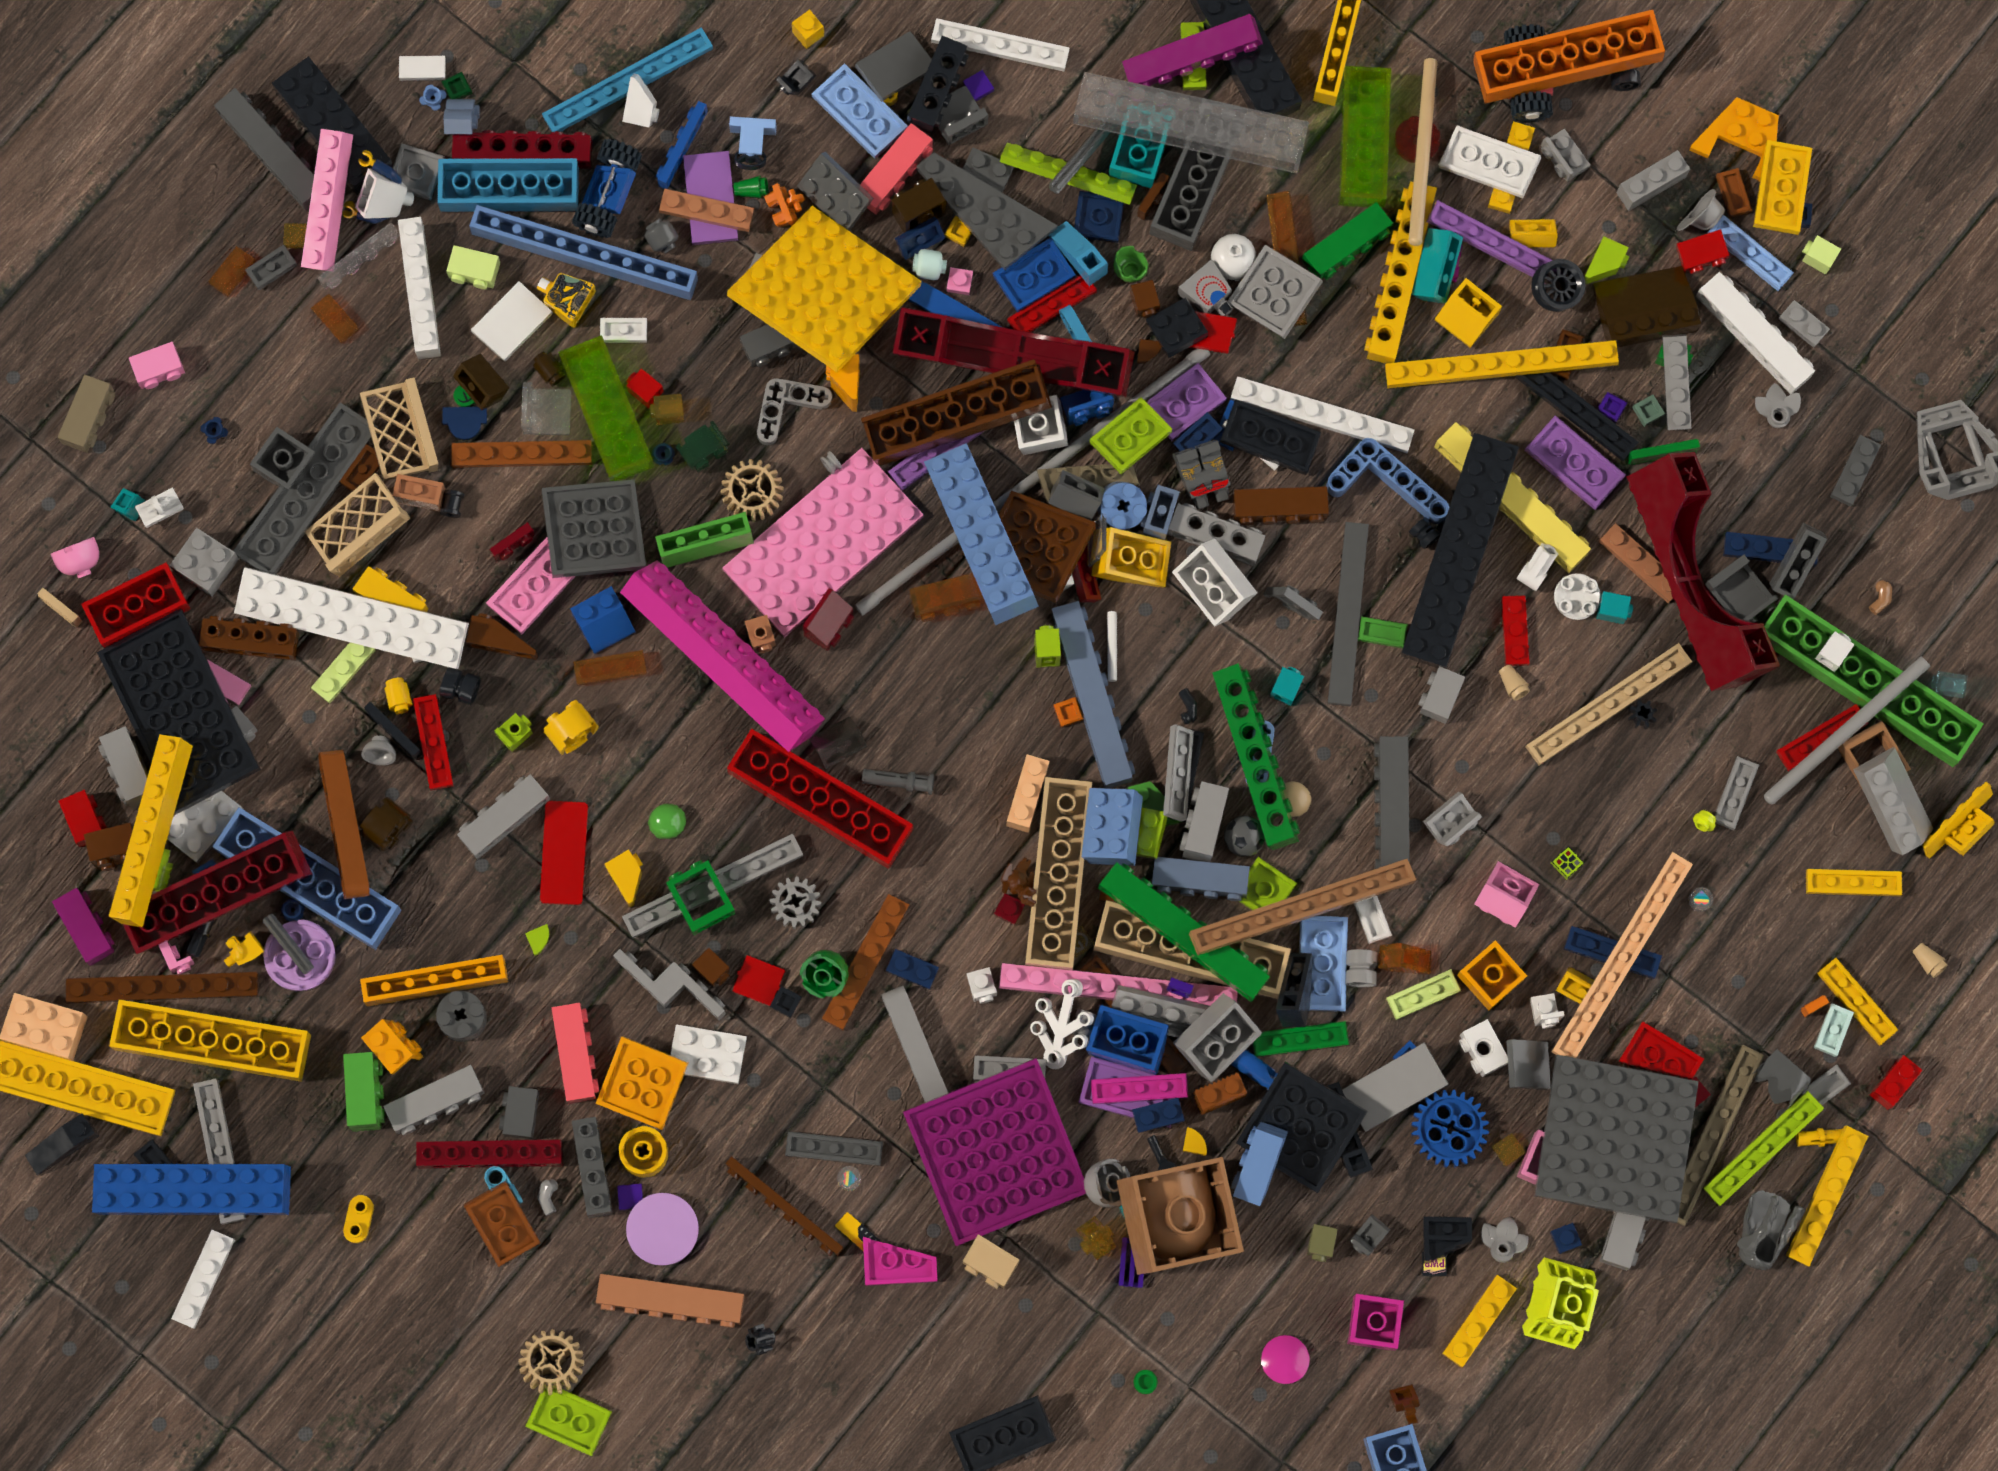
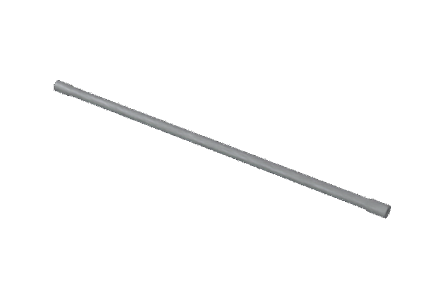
(874, 598)

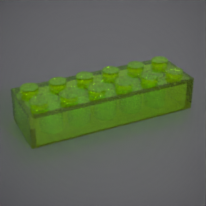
(1364, 136)
(606, 409)

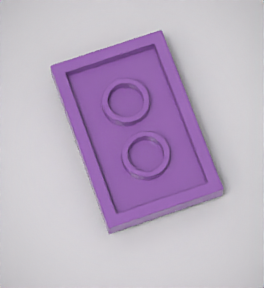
(1187, 400)

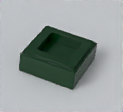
(457, 86)

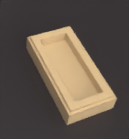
(59, 607)

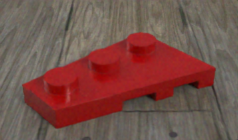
(1659, 1053)

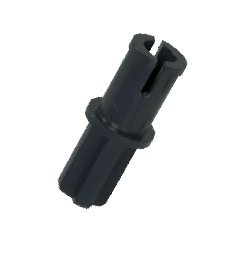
(198, 939)

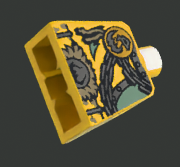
(567, 296)

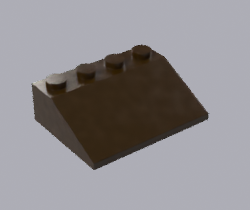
(1646, 306)

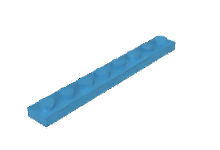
(617, 85)

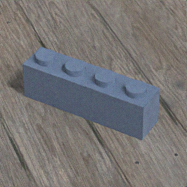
(1200, 878)

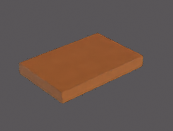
(501, 1223)

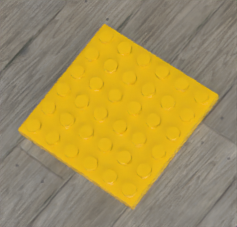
(824, 288)

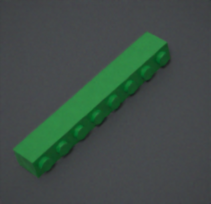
(1175, 925)

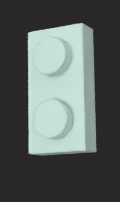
(1833, 1030)

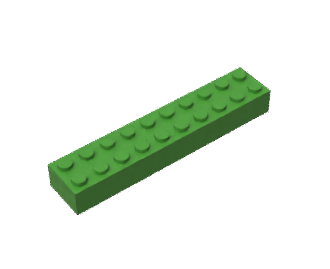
(1863, 674)

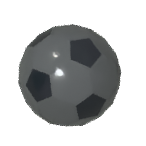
(1244, 836)

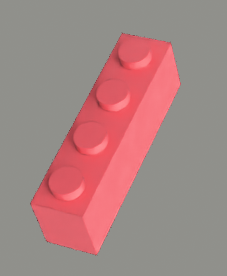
(896, 166)
(574, 1053)

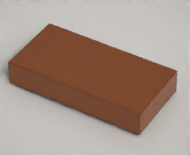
(1733, 192)

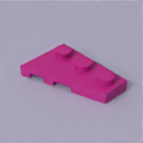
(895, 1265)

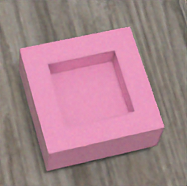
(959, 281)

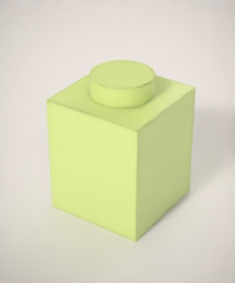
(1820, 254)

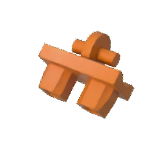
(780, 197)

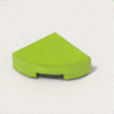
(538, 938)

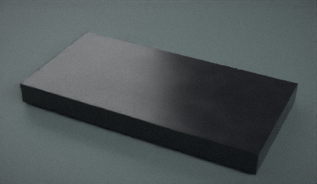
(1270, 437)
(1003, 1435)

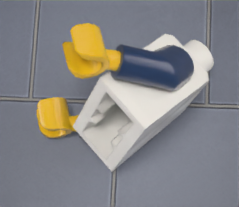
(380, 194)

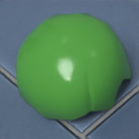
(1130, 264)
(667, 821)

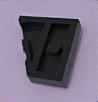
(1445, 1236)

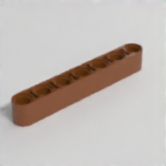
(343, 824)

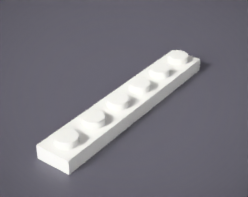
(1003, 45)

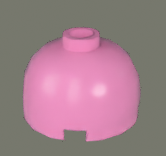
(77, 558)

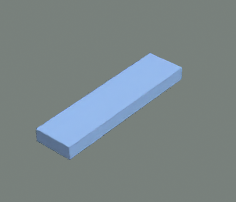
(1753, 254)

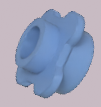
(431, 91)

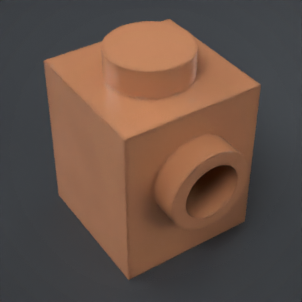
(760, 634)

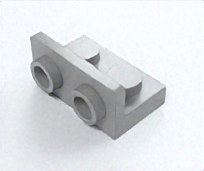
(1565, 155)

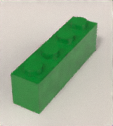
(1347, 242)

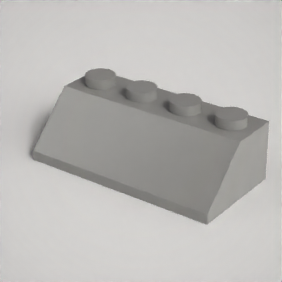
(1894, 801)

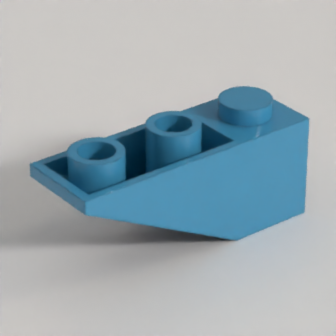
(1080, 253)

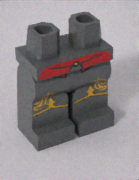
(1205, 478)

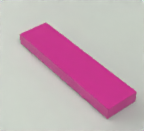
(1139, 1088)

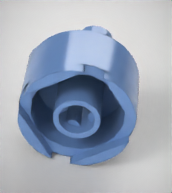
(1134, 509)

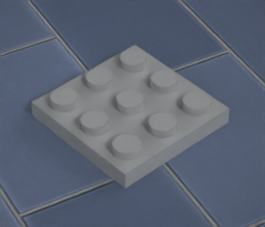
(1275, 291)

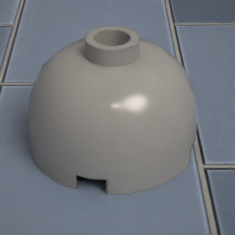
(1101, 1182)

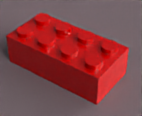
(135, 604)

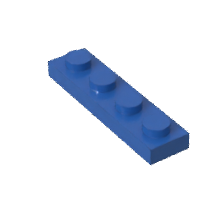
(685, 138)

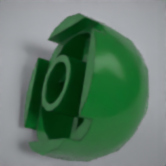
(824, 973)

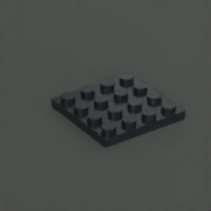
(1316, 1123)

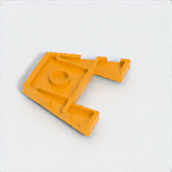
(1743, 127)

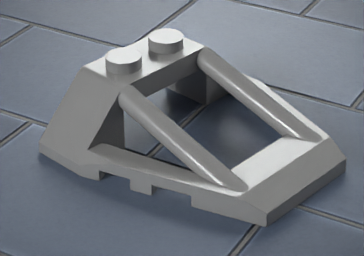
(1962, 482)

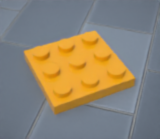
(642, 1083)

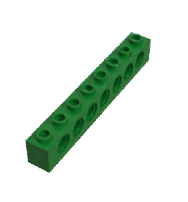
(1226, 681)

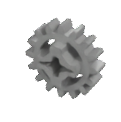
(785, 906)

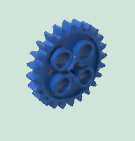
(1456, 1107)

